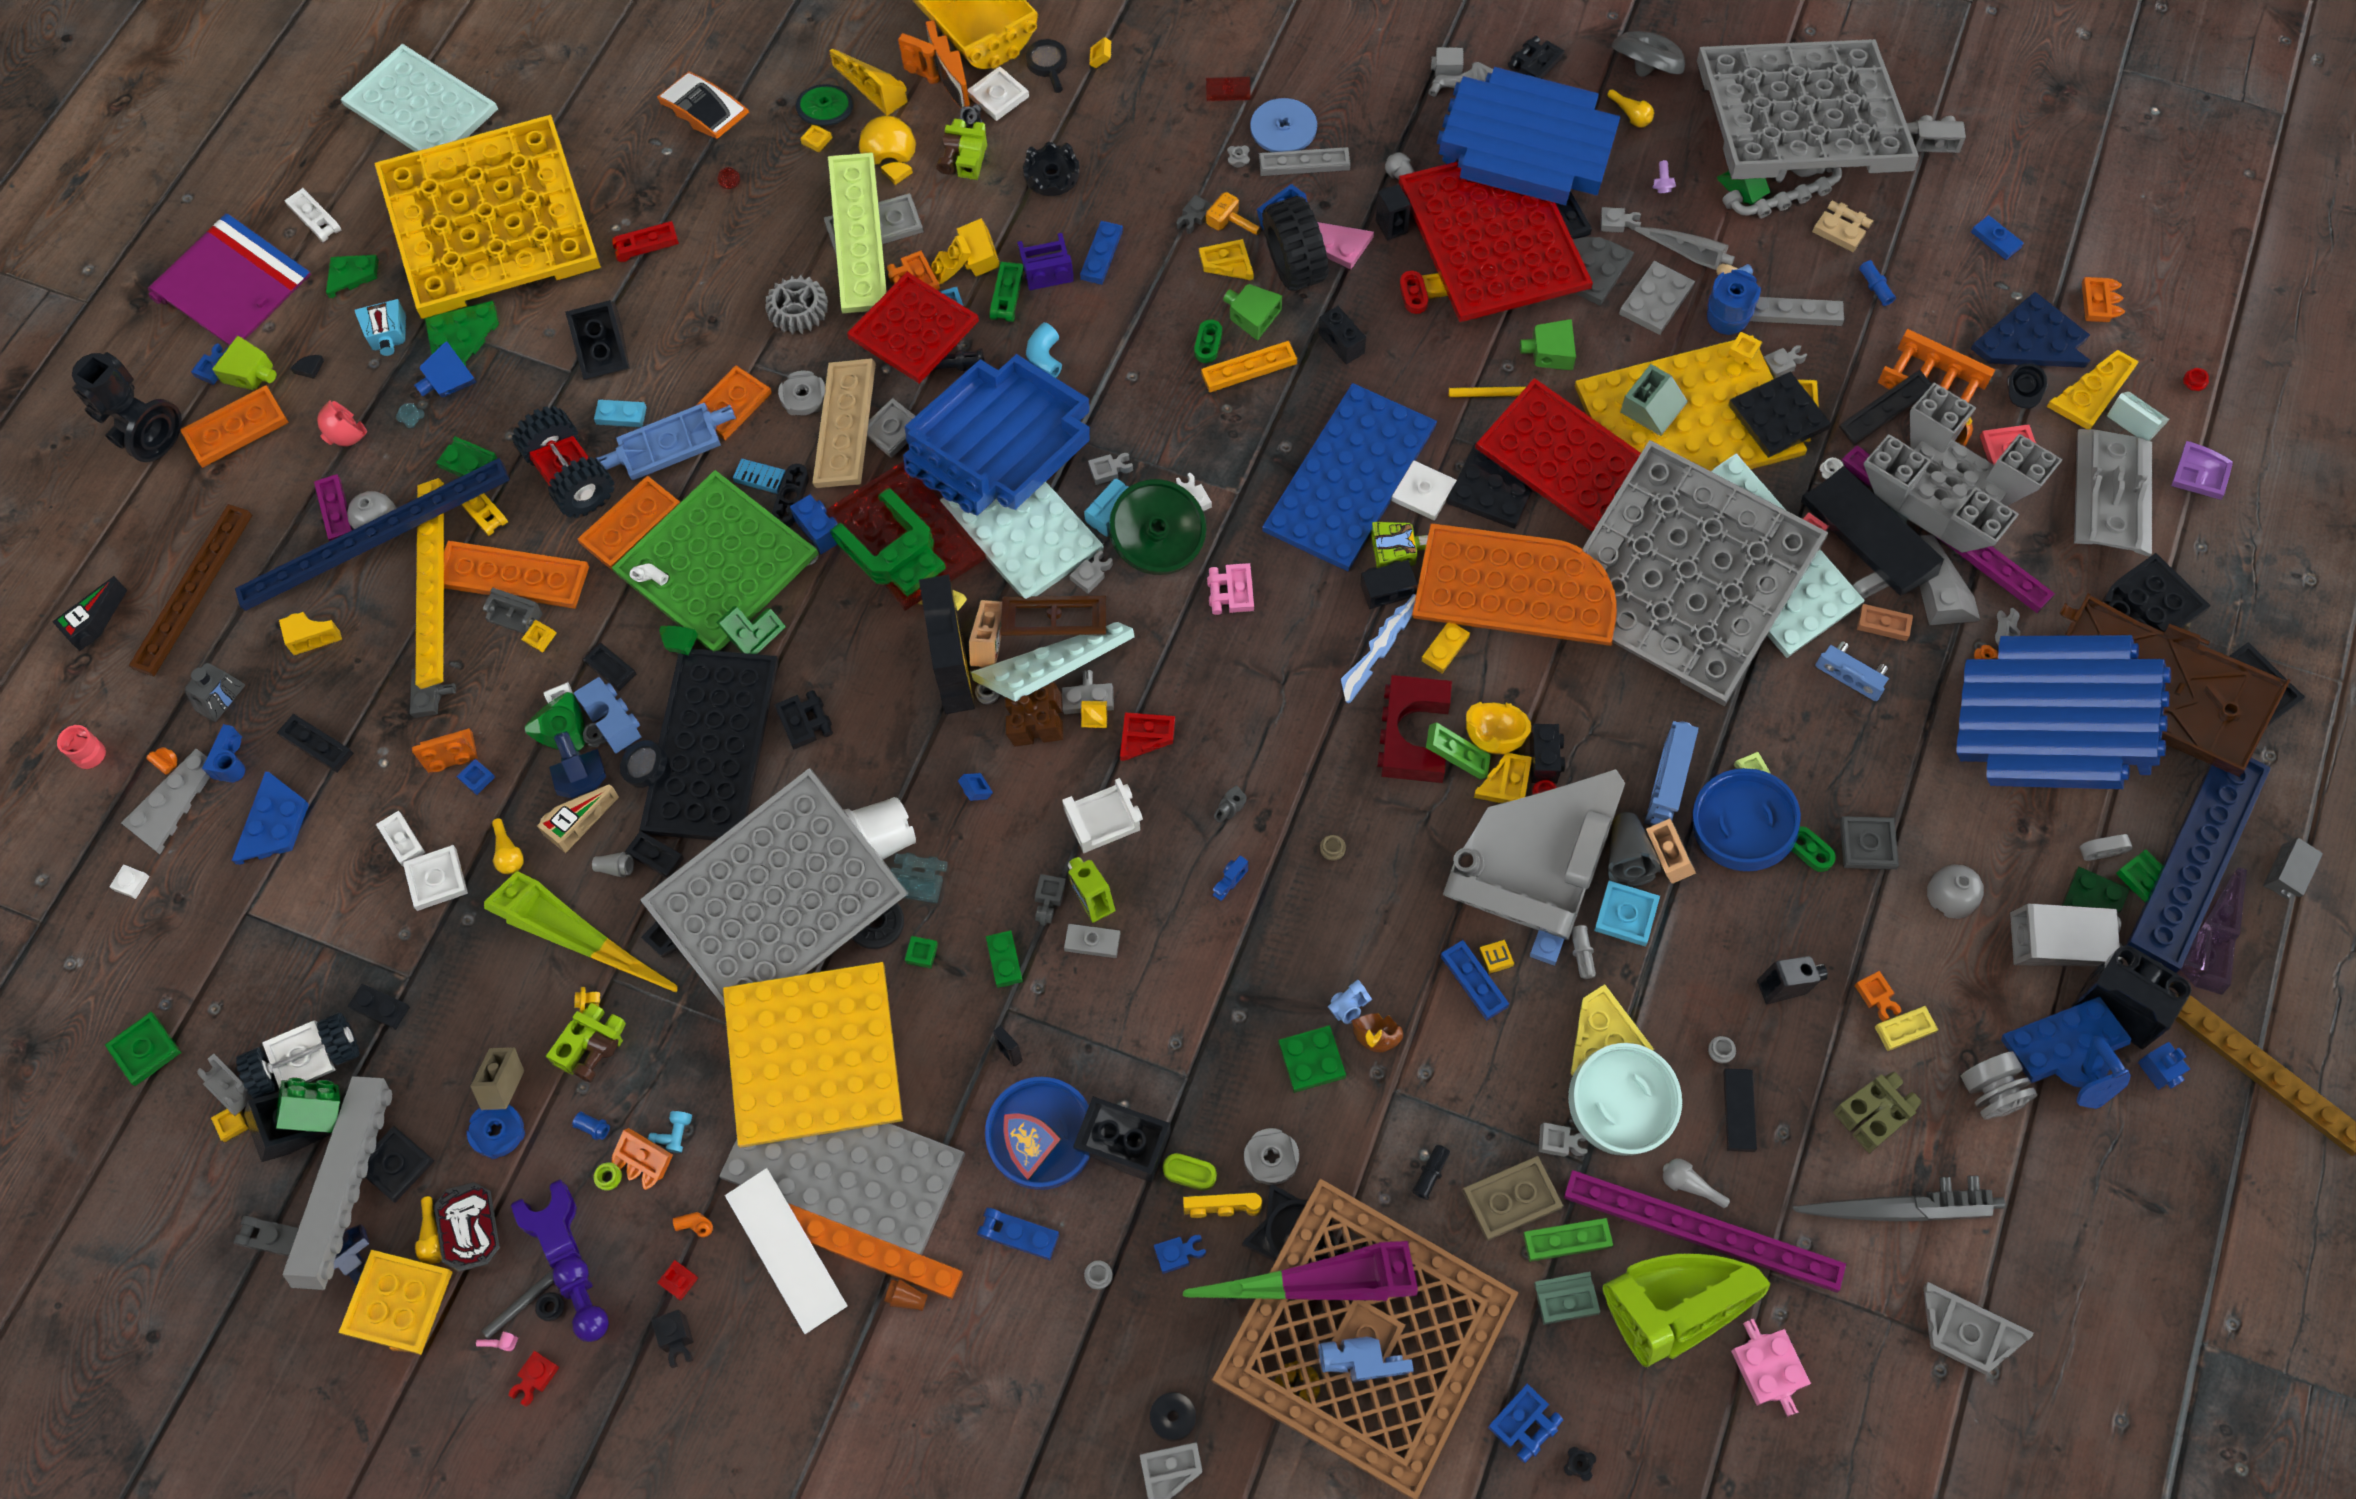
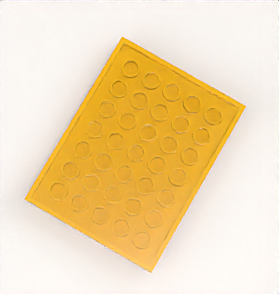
(1706, 427)

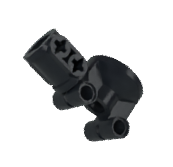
(140, 427)

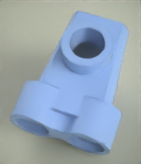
(1346, 1005)

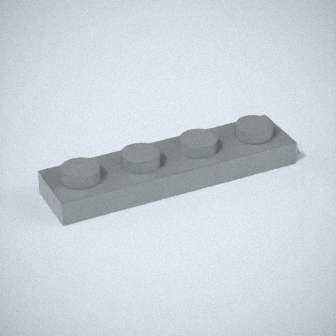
(1799, 311)

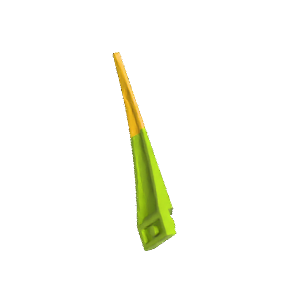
(536, 910)

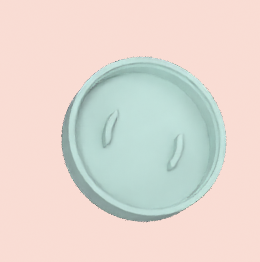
(1625, 1099)

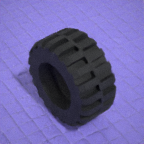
(1295, 243)

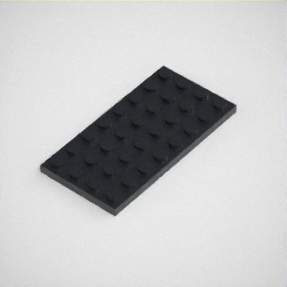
(711, 743)

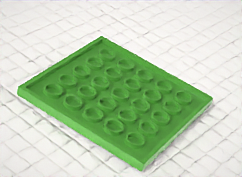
(717, 556)

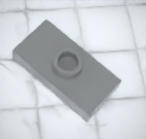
(1092, 940)

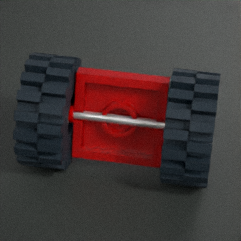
(573, 478)

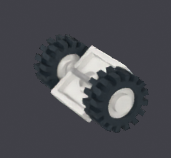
(298, 1053)

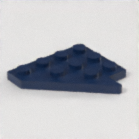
(2034, 335)

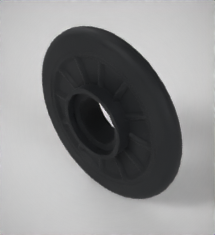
(884, 934)

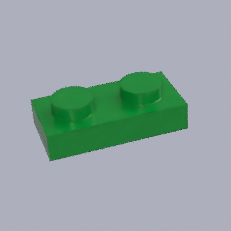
(1004, 959)

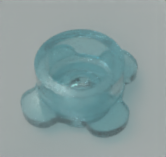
(407, 410)

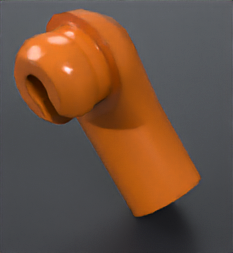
(694, 1221)

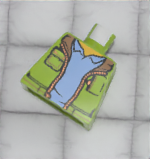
(1395, 543)
(1090, 889)

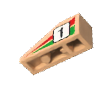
(986, 635)

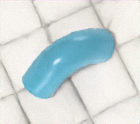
(1038, 349)

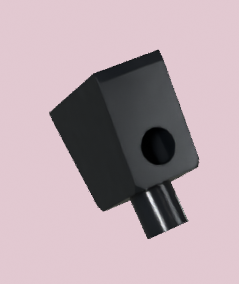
(1790, 979)

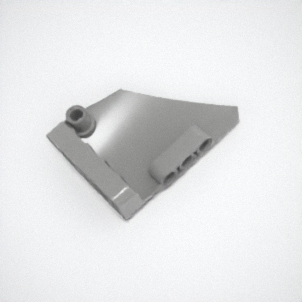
(1538, 854)

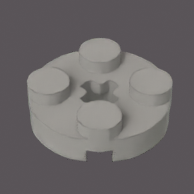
(806, 404)
(1258, 1148)

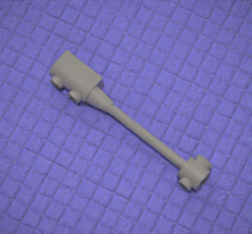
(1937, 135)

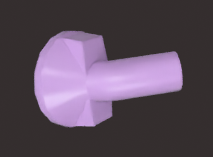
(1664, 183)

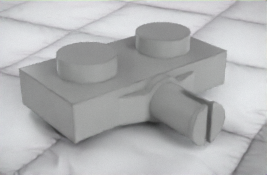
(1088, 691)

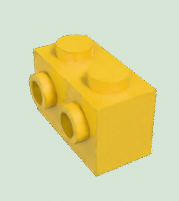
(983, 253)

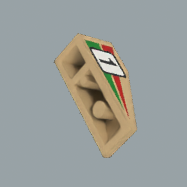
(572, 819)

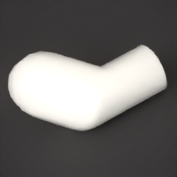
(648, 572)

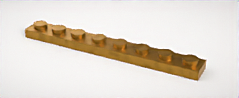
(2269, 1074)

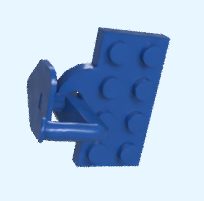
(2077, 1048)

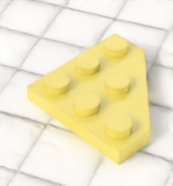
(1603, 1024)

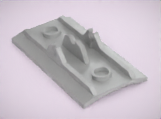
(2113, 491)

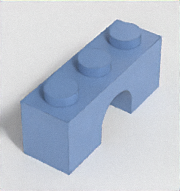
(617, 726)

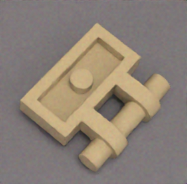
(1840, 231)

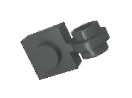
(1048, 891)

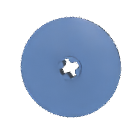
(1280, 112)

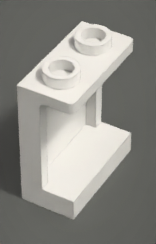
(1103, 816)

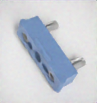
(1853, 672)

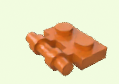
(917, 266)

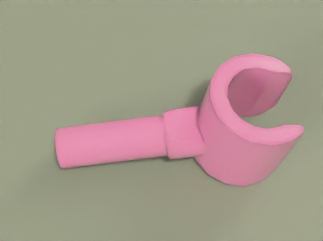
(507, 1342)

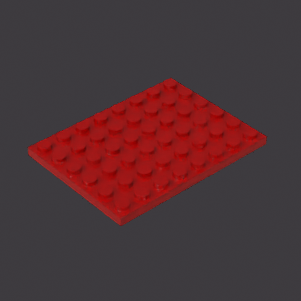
(1492, 243)

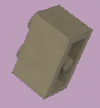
(497, 1078)

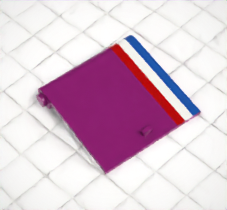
(229, 280)

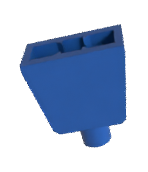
(444, 373)

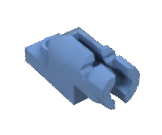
(1362, 1358)

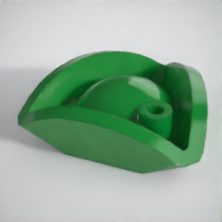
(556, 717)

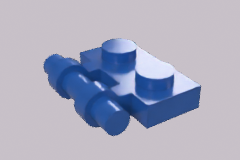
(1518, 1416)

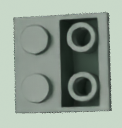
(1654, 400)

